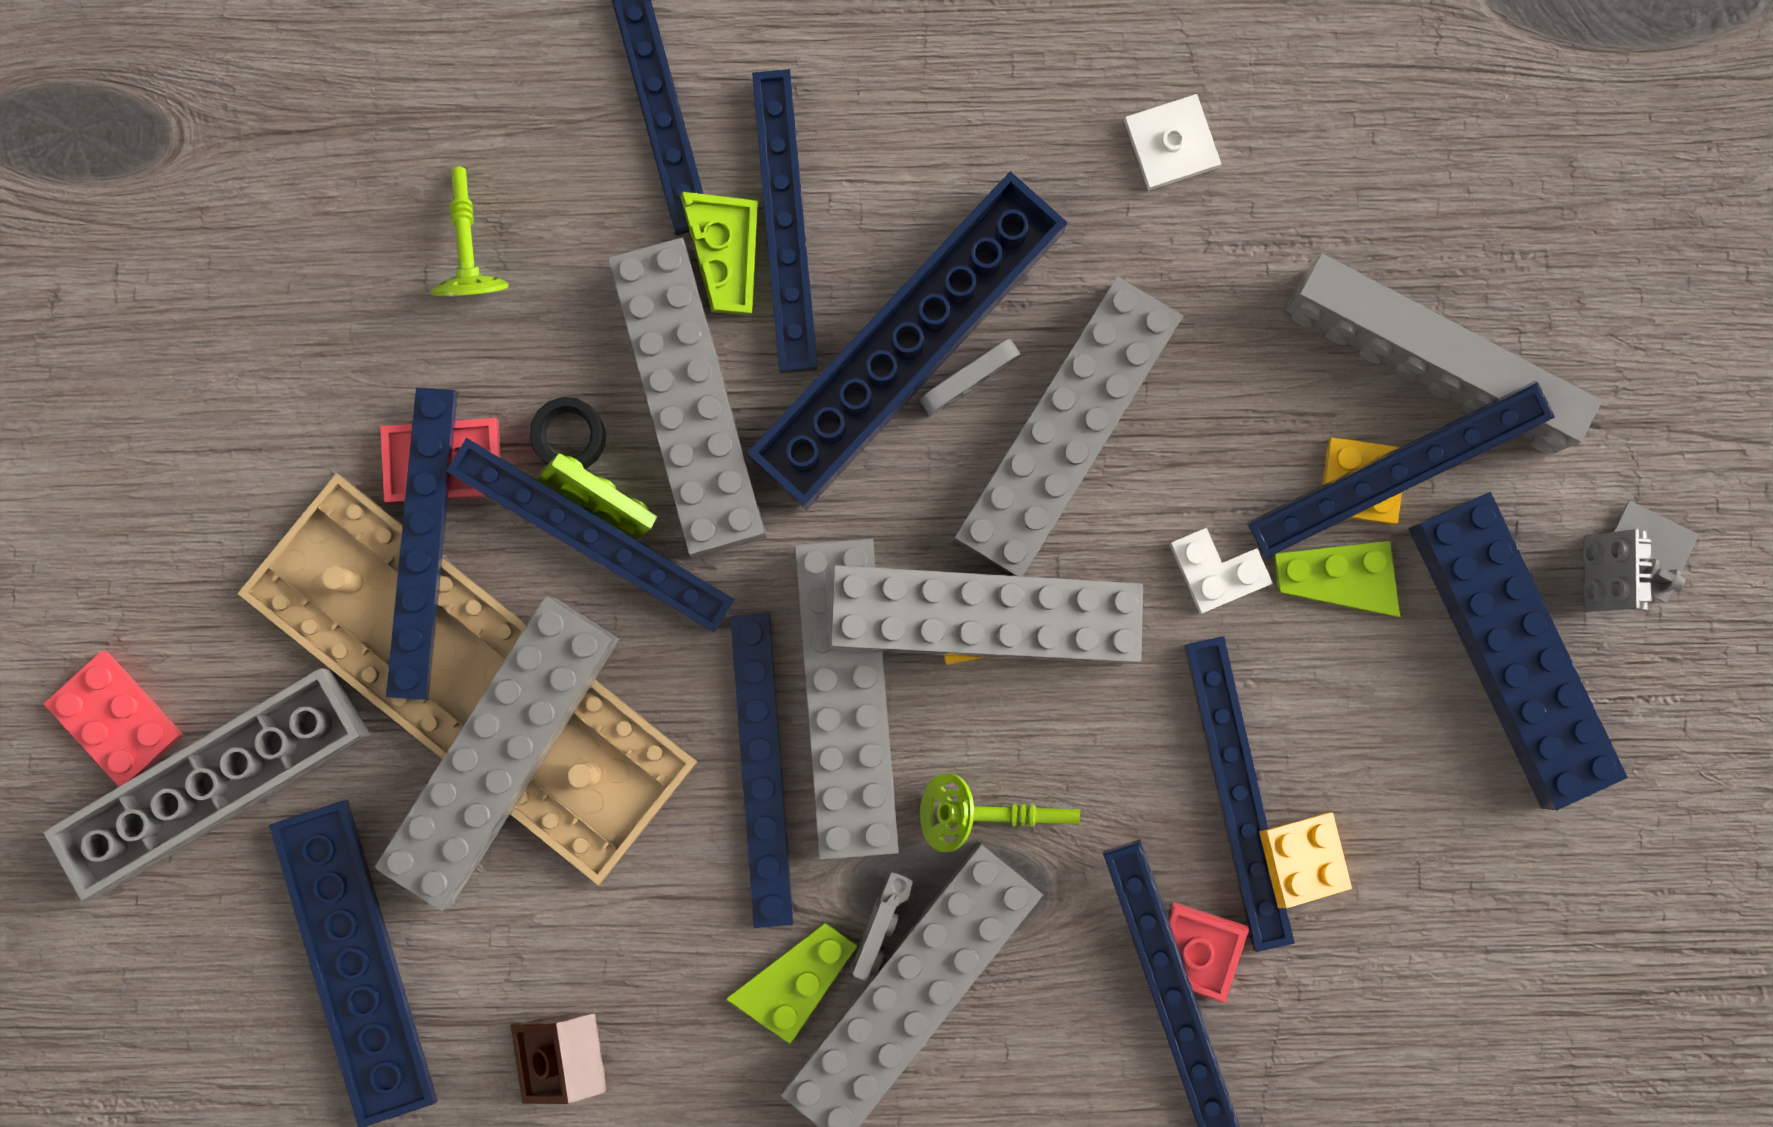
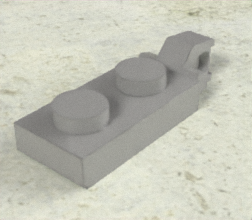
(880, 924)

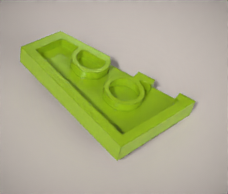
(725, 248)
(600, 495)
(1343, 575)
(794, 984)

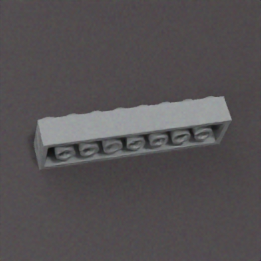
(1433, 350)
(687, 398)
(1068, 429)
(982, 615)
(845, 719)
(497, 753)
(206, 784)
(912, 992)

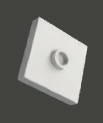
(1172, 142)

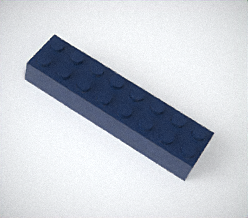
(1517, 653)

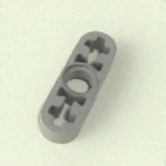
(970, 377)

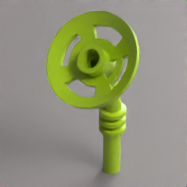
(467, 277)
(964, 813)

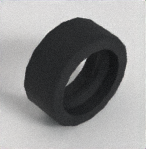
(568, 405)

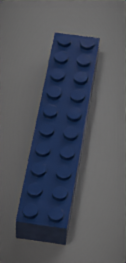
(907, 340)

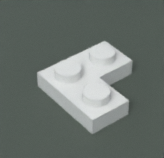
(1210, 579)

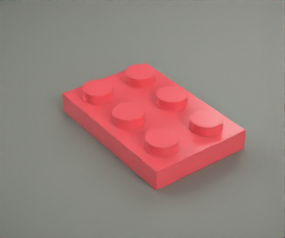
(396, 452)
(113, 719)

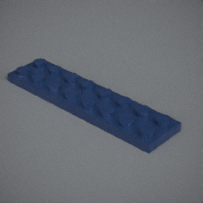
(353, 964)

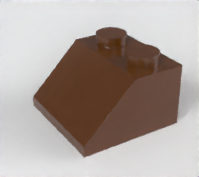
(559, 1059)

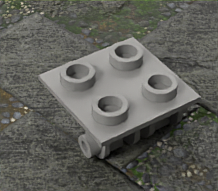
(1669, 548)
(1614, 571)

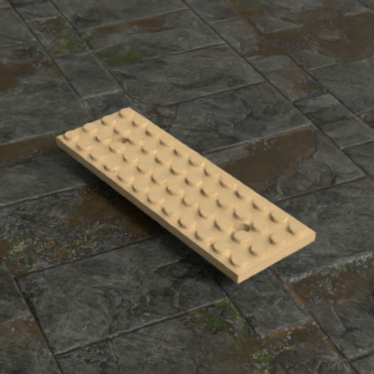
(336, 596)

